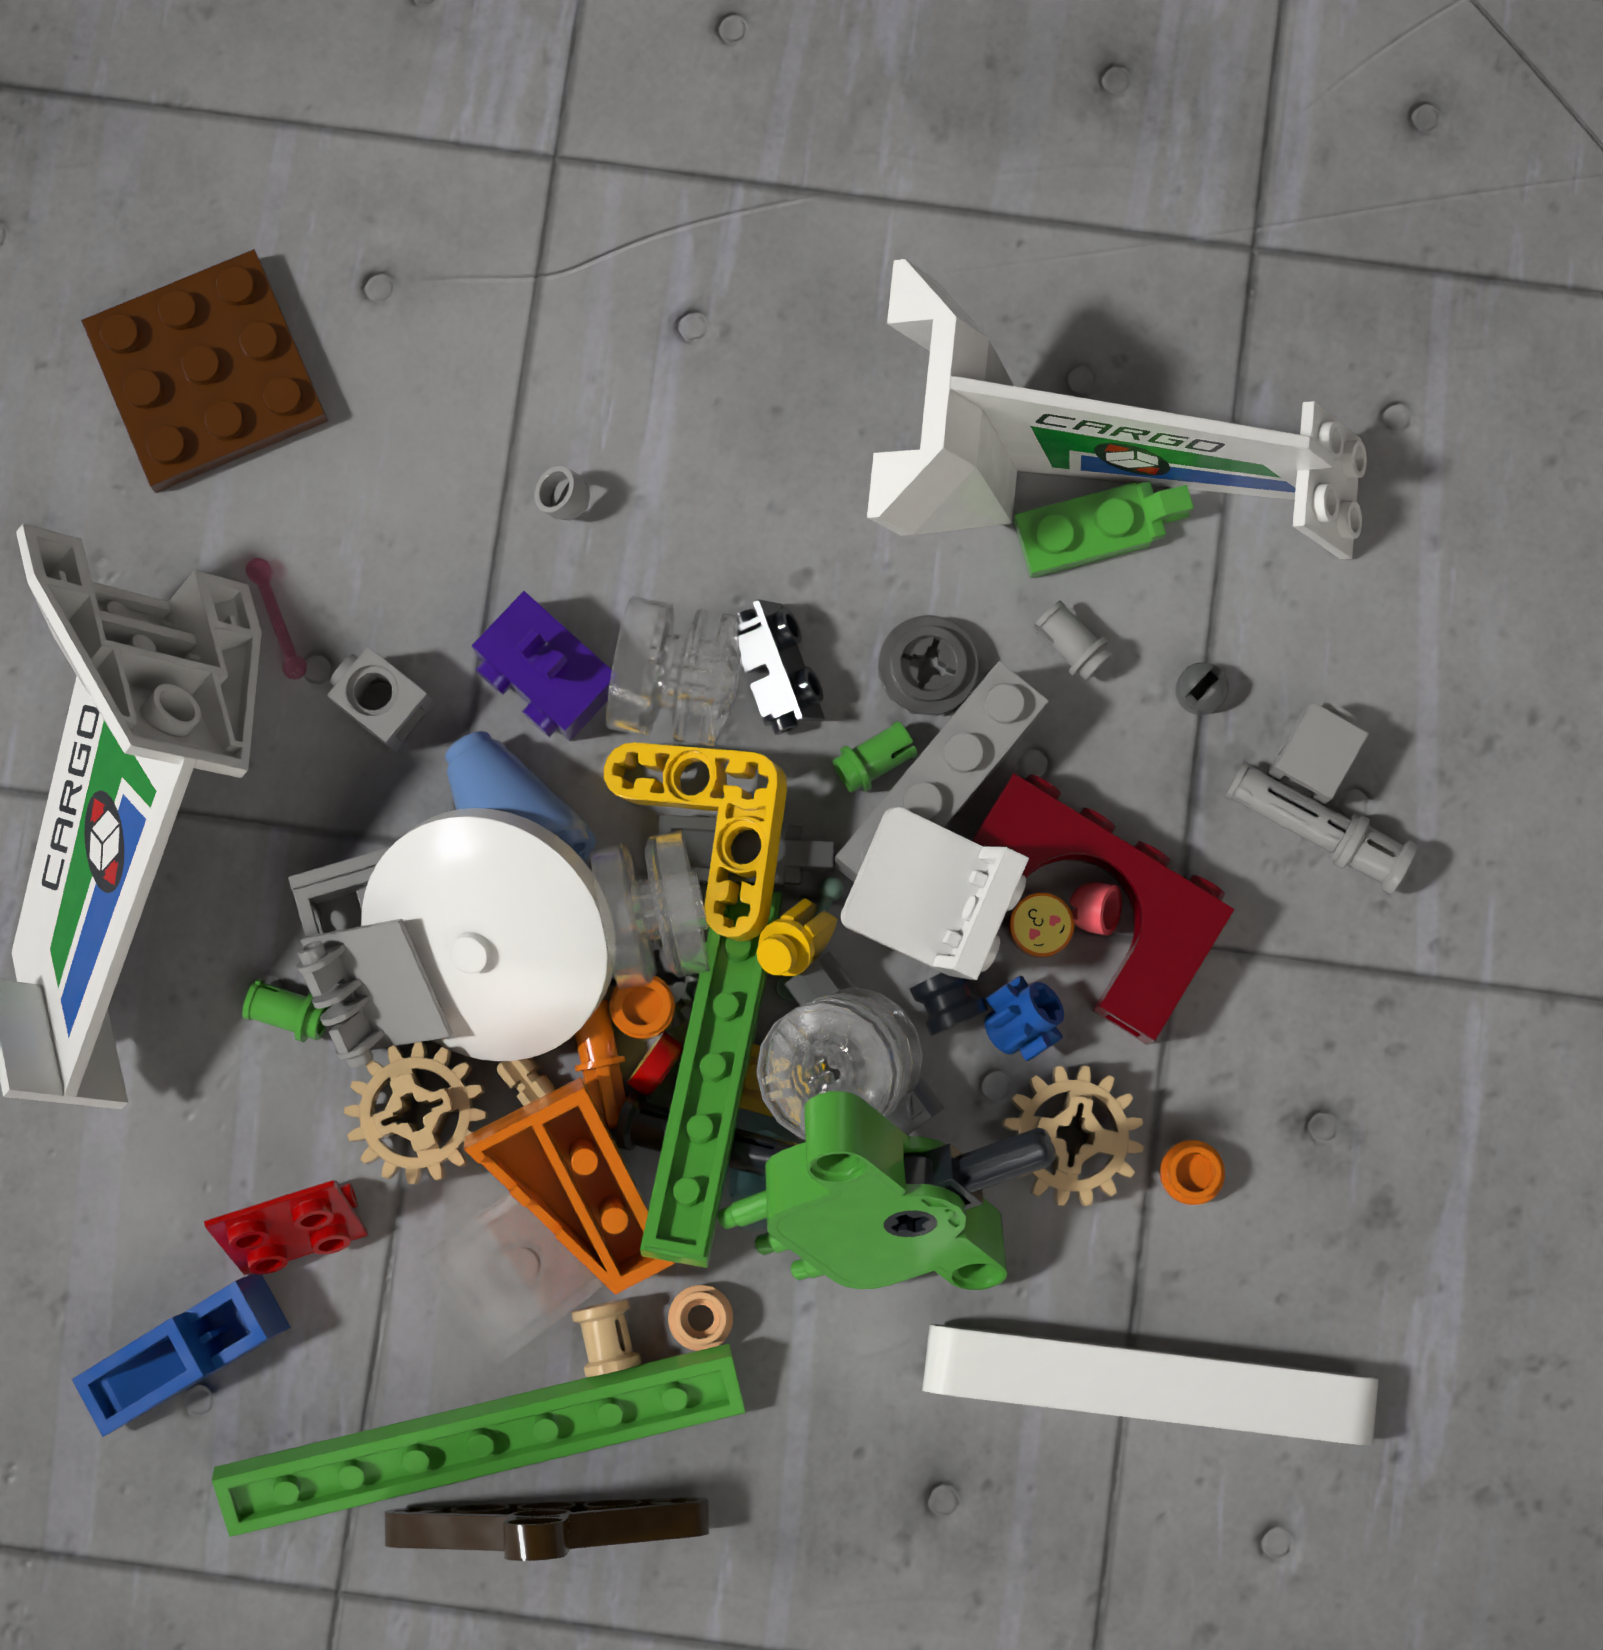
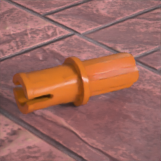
(601, 1064)

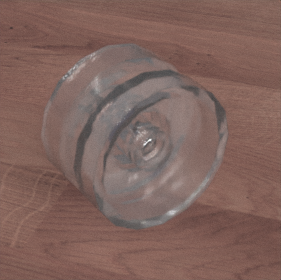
(651, 909)

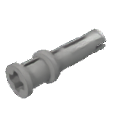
(1348, 840)

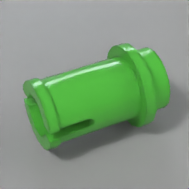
(874, 757)
(284, 1010)

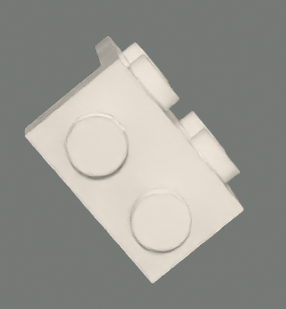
(934, 894)

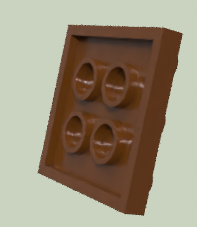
(204, 371)

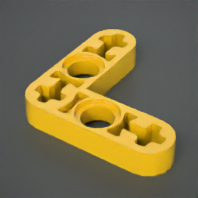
(735, 814)

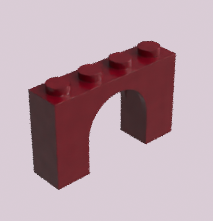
(1171, 915)

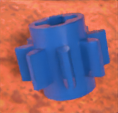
(1024, 1018)

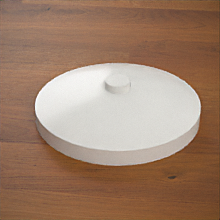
(500, 928)

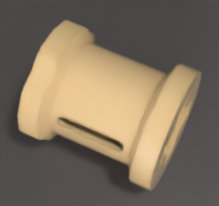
(606, 1337)

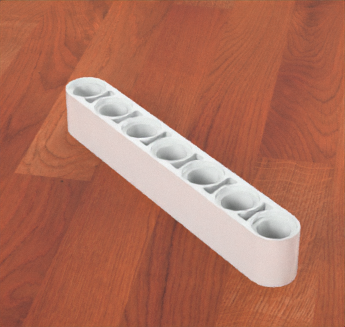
(1150, 1384)

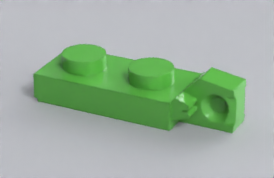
(1098, 526)

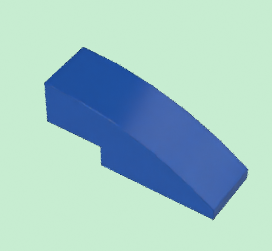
(181, 1353)

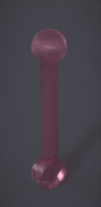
(260, 573)

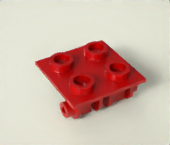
(289, 1227)

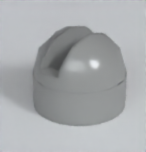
(562, 493)

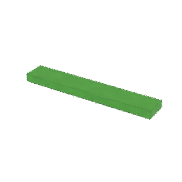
(707, 1098)

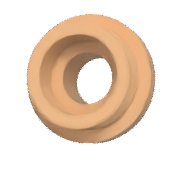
(681, 1327)

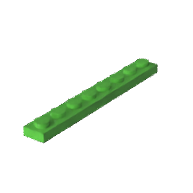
(478, 1440)

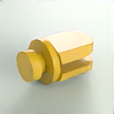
(795, 939)

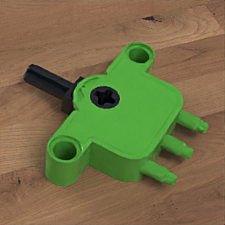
(883, 1203)

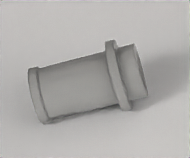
(1073, 641)

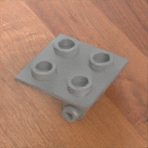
(373, 989)

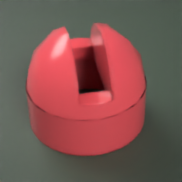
(1097, 907)

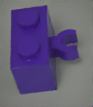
(544, 666)

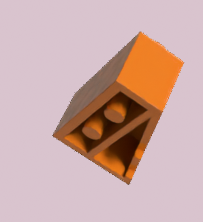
(573, 1179)

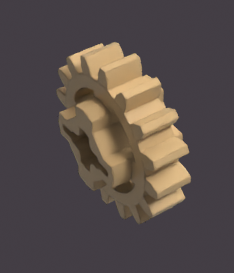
(406, 1085)
(1100, 1140)

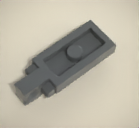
(793, 852)

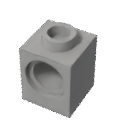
(396, 719)
(1318, 751)

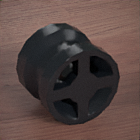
(948, 1001)

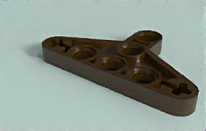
(546, 1528)

